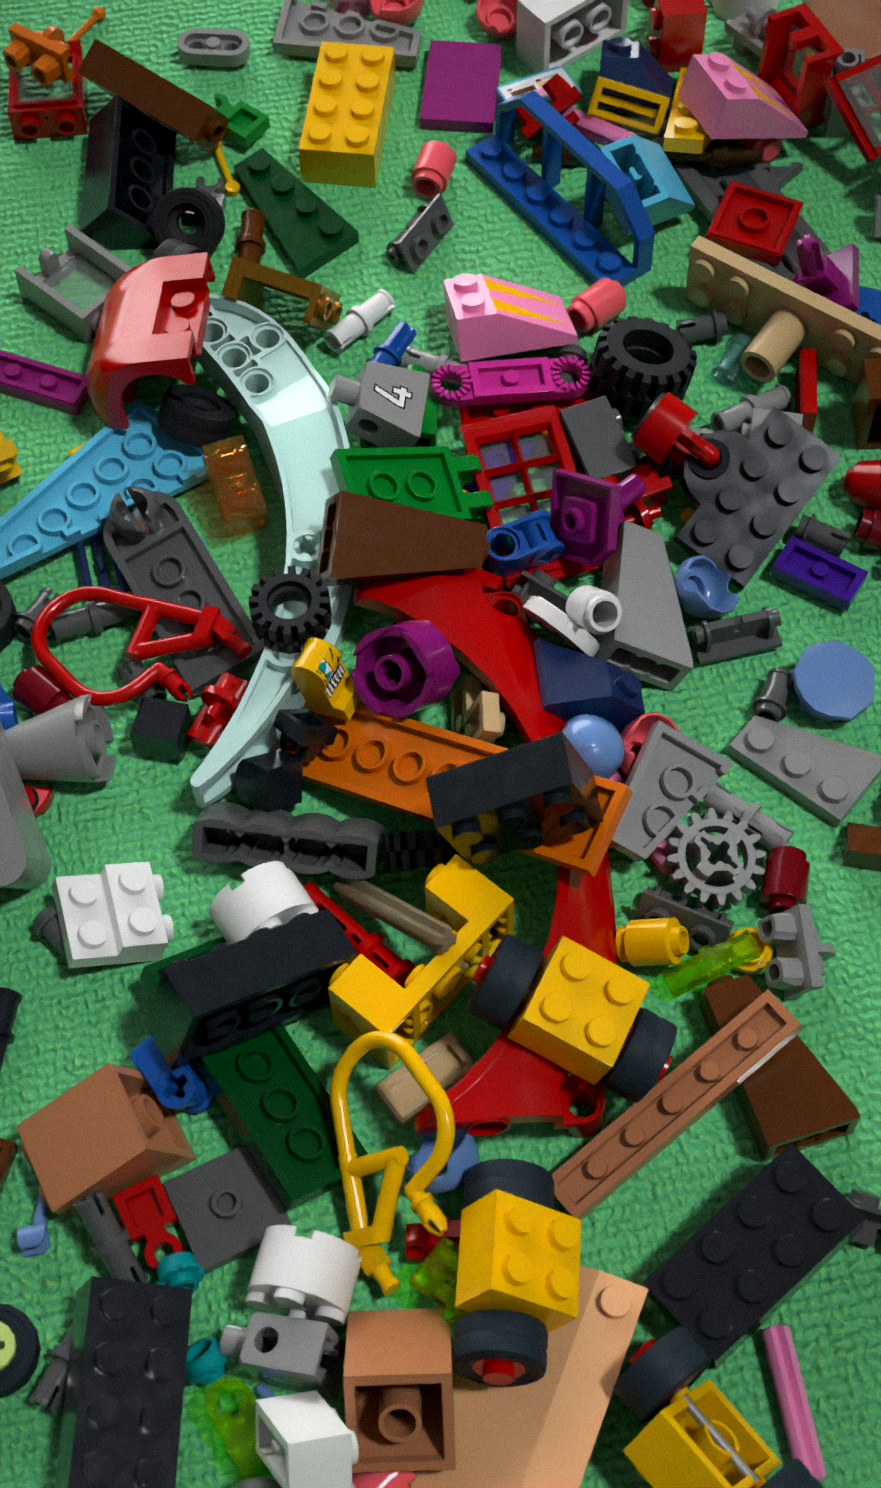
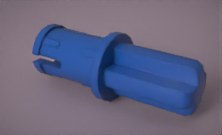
(395, 345)

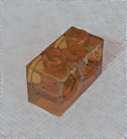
(234, 486)

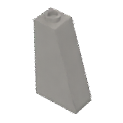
(651, 629)

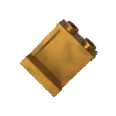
(248, 279)

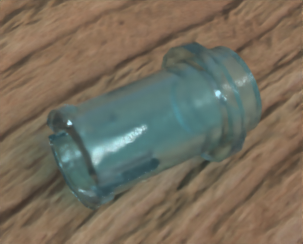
(729, 364)

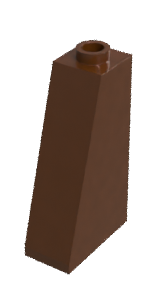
(154, 95)
(390, 541)
(791, 1092)

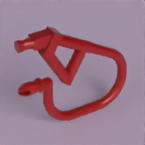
(208, 623)

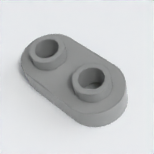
(213, 47)

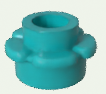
(180, 1271)
(205, 1362)

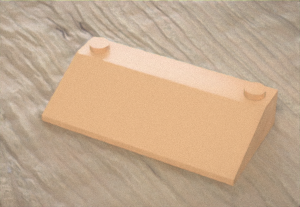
(549, 1427)

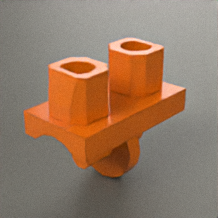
(41, 50)

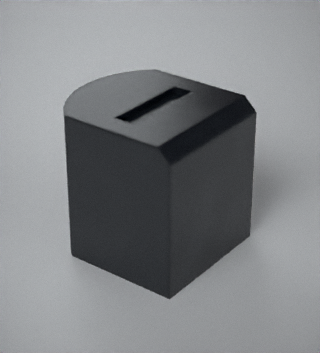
(161, 729)
(270, 780)

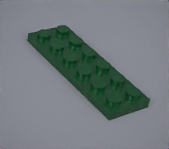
(272, 1104)

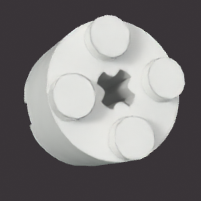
(265, 899)
(304, 1275)

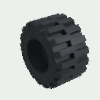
(638, 363)

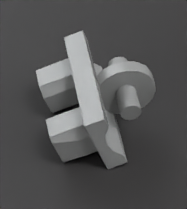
(749, 29)
(799, 951)

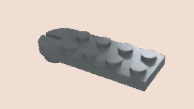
(177, 568)

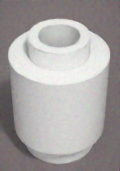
(594, 609)

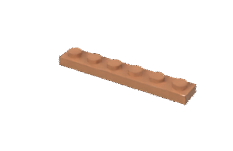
(674, 1105)

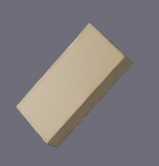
(401, 1092)

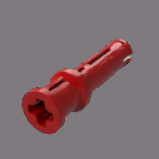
(371, 946)

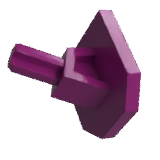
(829, 275)
(588, 513)

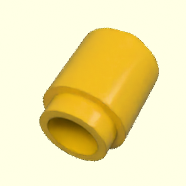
(652, 942)

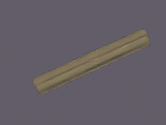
(396, 913)

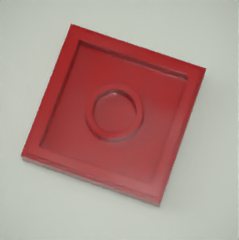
(754, 222)

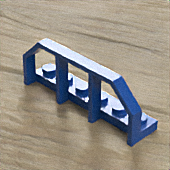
(547, 210)

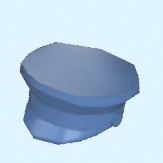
(833, 682)

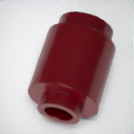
(38, 690)
(784, 879)

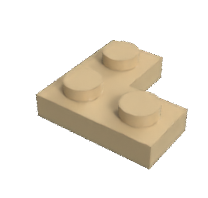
(476, 711)

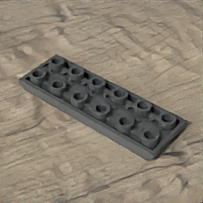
(708, 185)

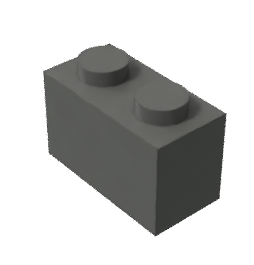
(598, 440)

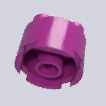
(404, 668)

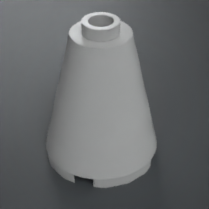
(64, 744)

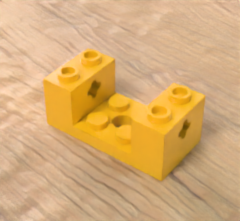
(370, 1001)

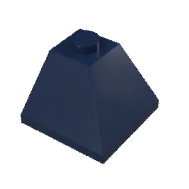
(632, 65)
(585, 685)

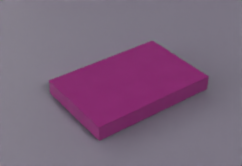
(461, 86)

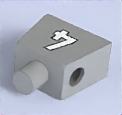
(383, 403)
(288, 1353)

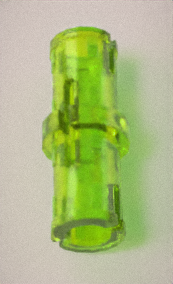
(711, 963)

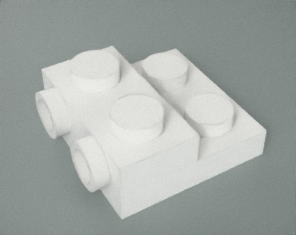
(112, 916)

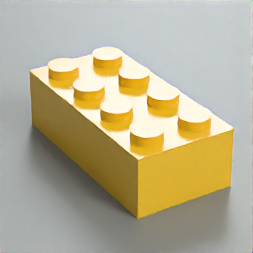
(347, 114)

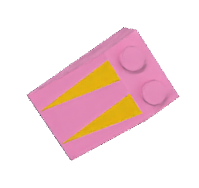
(735, 102)
(502, 317)

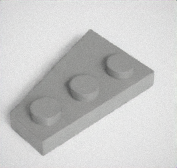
(807, 766)
(665, 784)

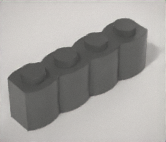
(302, 842)

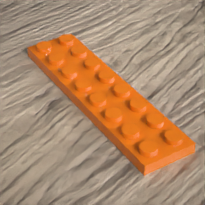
(388, 764)

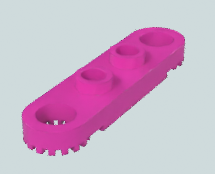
(509, 381)

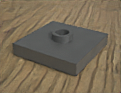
(225, 1207)

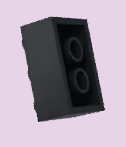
(514, 799)

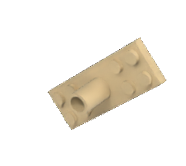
(780, 314)

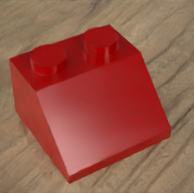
(676, 32)

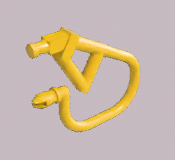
(391, 1161)

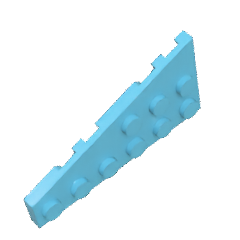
(79, 492)

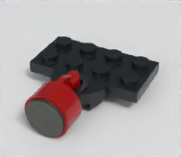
(742, 485)

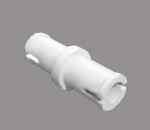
(359, 321)

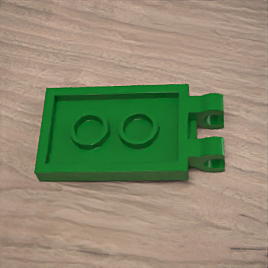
(414, 478)

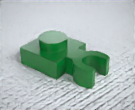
(245, 121)

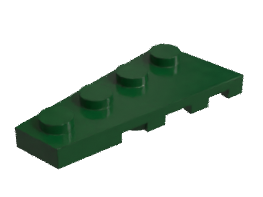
(300, 220)

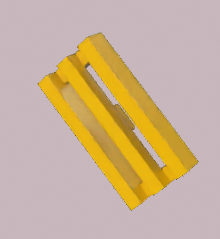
(633, 91)

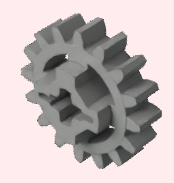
(729, 871)

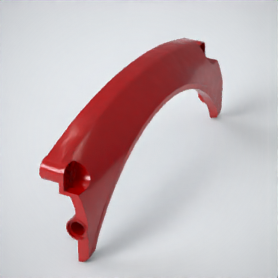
(497, 646)

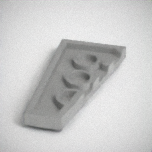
(306, 25)

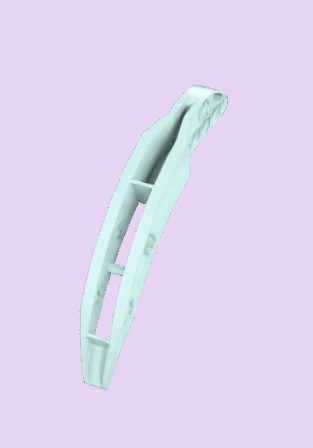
(297, 434)

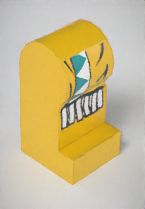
(325, 680)

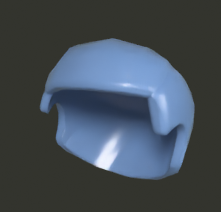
(703, 589)
(597, 743)
(462, 1157)

